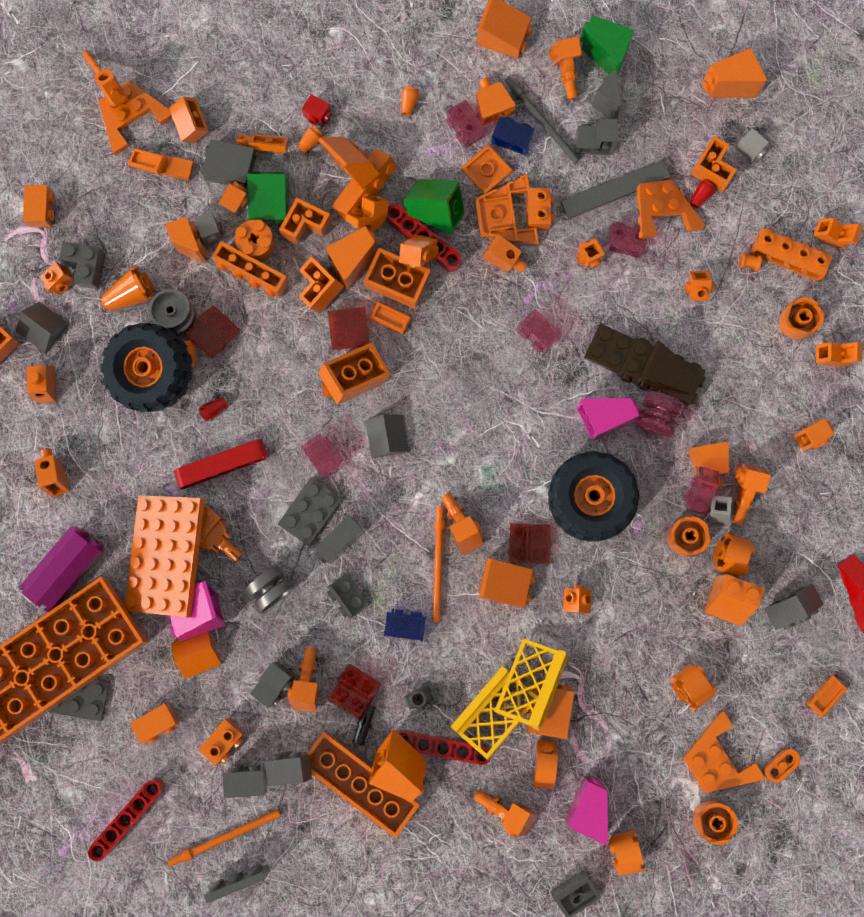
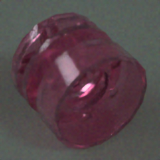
(660, 413)

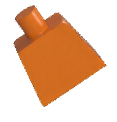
(493, 101)
(504, 255)
(41, 381)
(711, 456)
(51, 474)

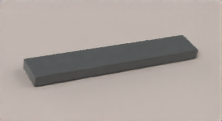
(613, 190)

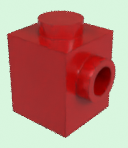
(316, 111)

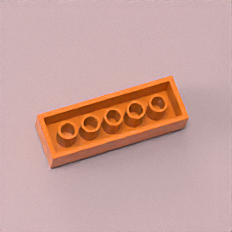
(350, 776)

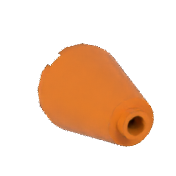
(128, 291)

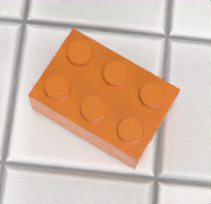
(396, 279)
(354, 373)

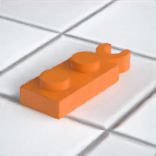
(264, 142)

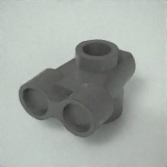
(425, 695)

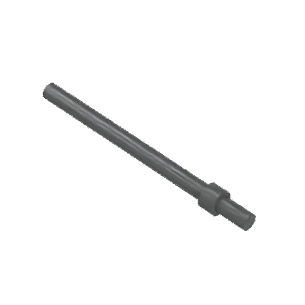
(519, 93)

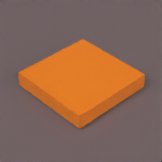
(487, 169)

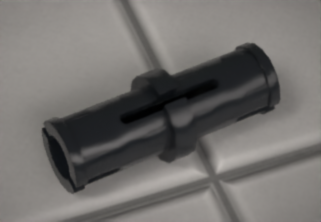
(359, 737)

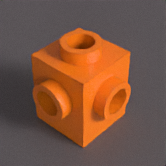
(590, 248)
(57, 278)
(699, 285)
(577, 599)

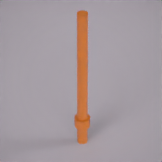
(439, 525)
(188, 854)

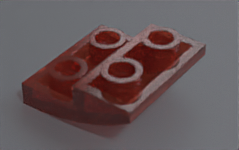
(348, 328)
(212, 331)
(529, 543)
(354, 691)

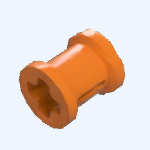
(750, 261)

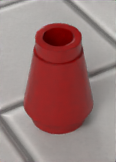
(702, 193)
(212, 409)

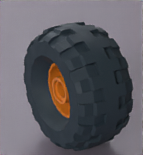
(146, 367)
(614, 493)

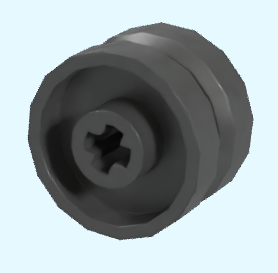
(172, 310)
(268, 589)

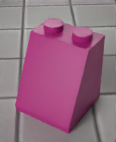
(606, 414)
(205, 614)
(590, 810)

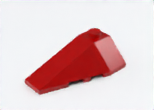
(853, 579)

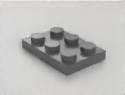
(310, 511)
(87, 702)
(237, 882)

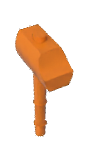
(107, 82)

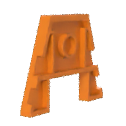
(128, 112)
(663, 200)
(497, 216)
(711, 764)

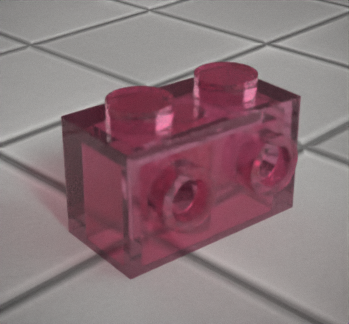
(465, 124)
(625, 240)
(539, 332)
(322, 456)
(702, 490)

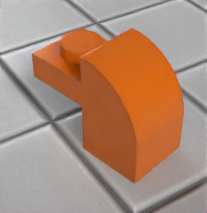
(372, 214)
(836, 234)
(838, 355)
(545, 765)

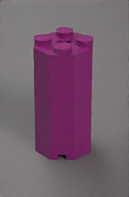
(62, 568)

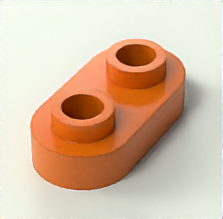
(783, 768)

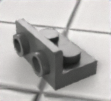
(348, 596)

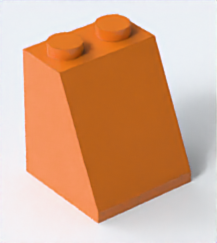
(503, 28)
(735, 77)
(352, 255)
(506, 583)
(733, 599)
(398, 768)

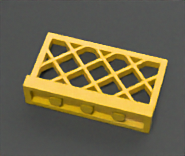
(548, 688)
(480, 705)

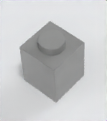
(752, 145)
(208, 228)
(721, 509)

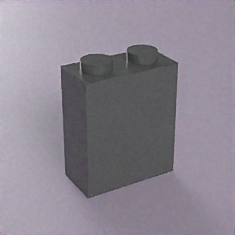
(227, 163)
(338, 540)

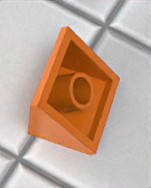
(195, 655)

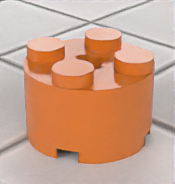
(251, 231)
(803, 327)
(698, 533)
(733, 555)
(692, 686)
(725, 827)
(628, 853)

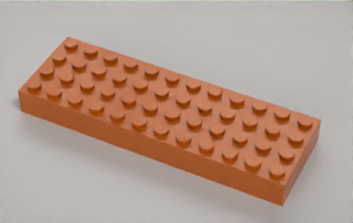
(63, 654)

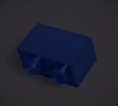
(512, 135)
(405, 625)

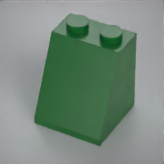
(606, 43)
(268, 196)
(436, 203)

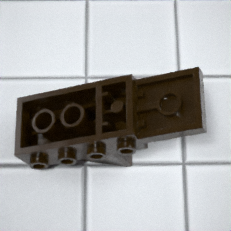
(646, 365)

